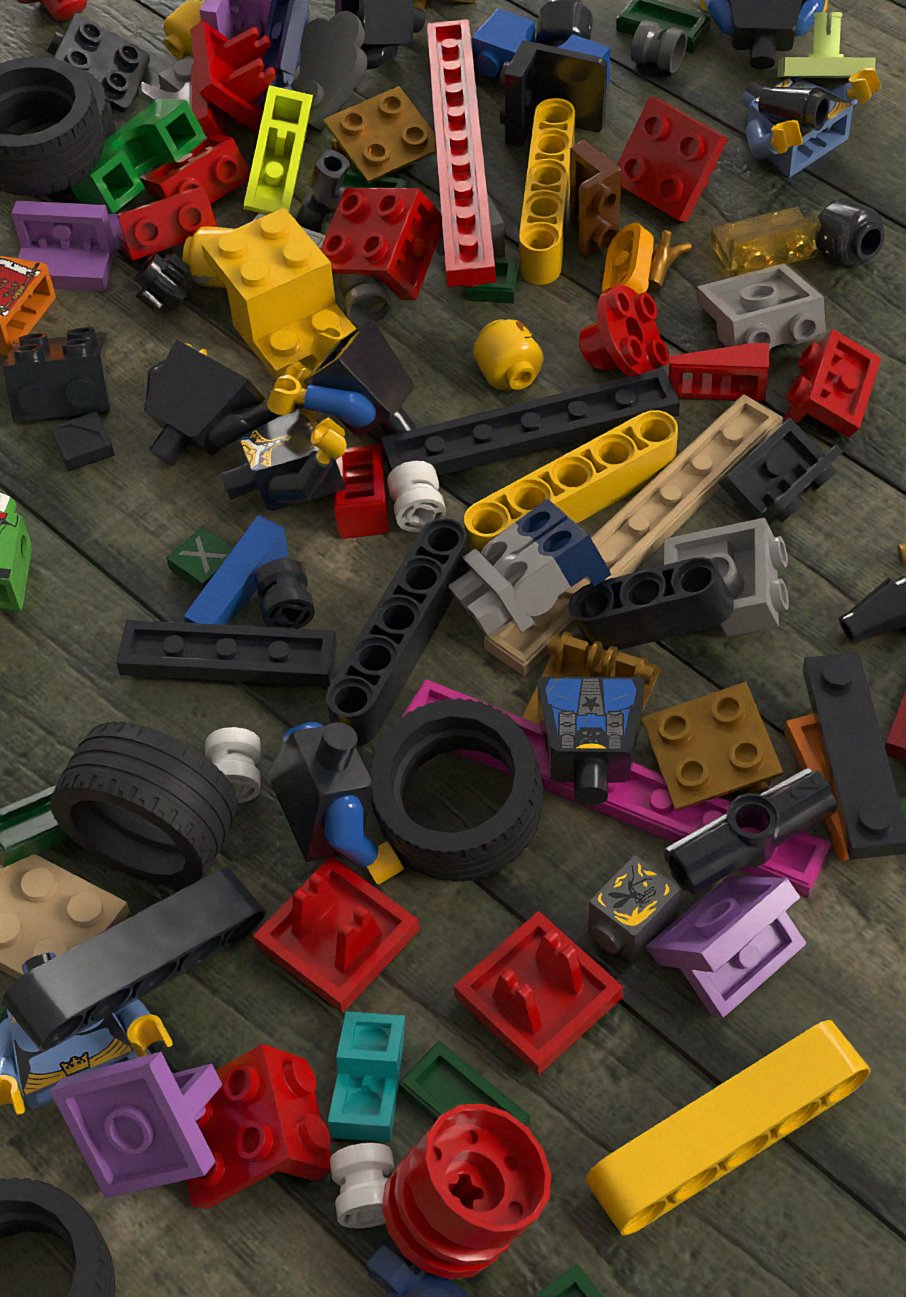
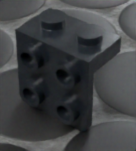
(105, 55)
(547, 73)
(57, 375)

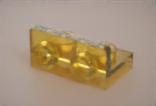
(766, 241)

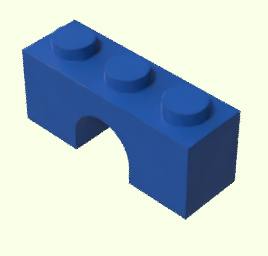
(502, 35)

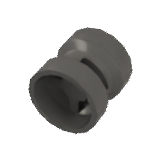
(658, 46)
(365, 298)

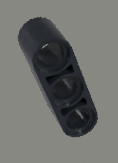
(652, 604)

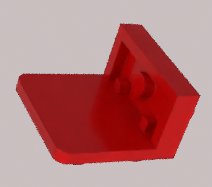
(261, 1124)

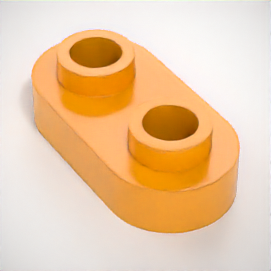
(629, 259)

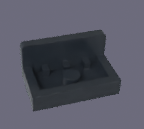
(777, 472)

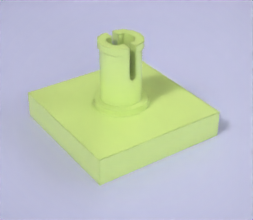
(825, 60)

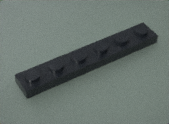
(532, 424)

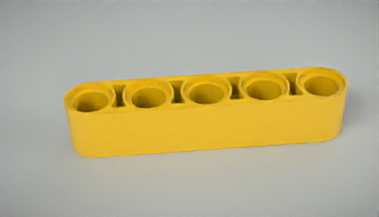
(547, 192)
(581, 479)
(726, 1127)

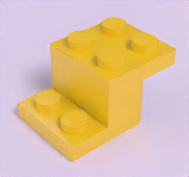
(277, 289)

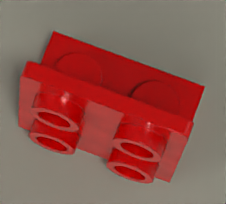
(385, 236)

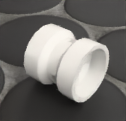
(416, 495)
(235, 754)
(362, 1177)

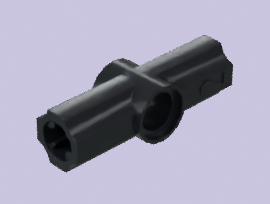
(725, 847)

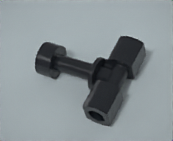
(325, 191)

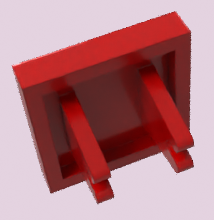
(232, 72)
(669, 158)
(336, 933)
(538, 992)

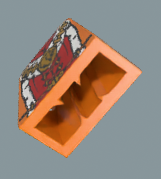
(24, 298)

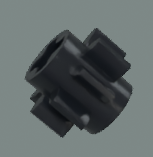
(163, 281)

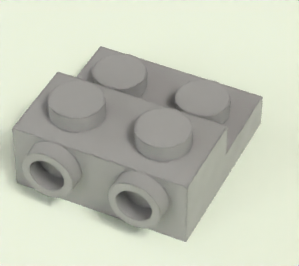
(764, 308)
(749, 565)

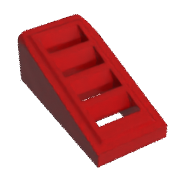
(733, 370)
(362, 506)

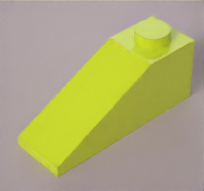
(278, 150)

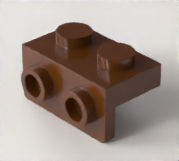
(594, 197)

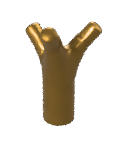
(662, 258)

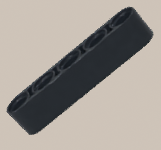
(411, 602)
(132, 958)

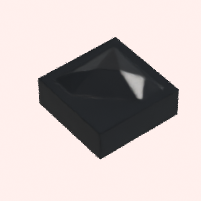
(82, 441)

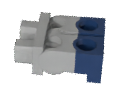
(527, 569)

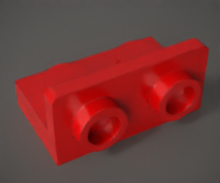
(211, 165)
(164, 223)
(833, 383)

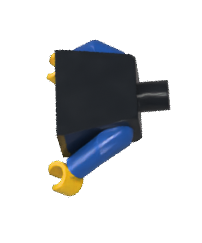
(763, 24)
(354, 381)
(328, 797)

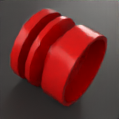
(466, 1191)

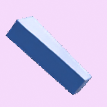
(235, 580)

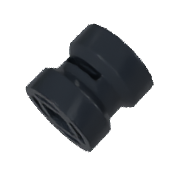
(288, 601)

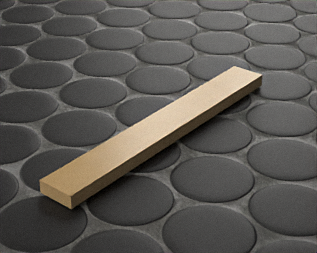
(648, 520)

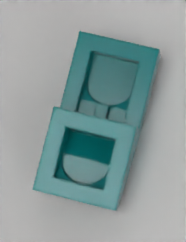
(367, 1077)

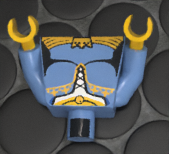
(785, 143)
(106, 1043)

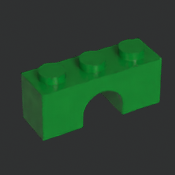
(153, 137)

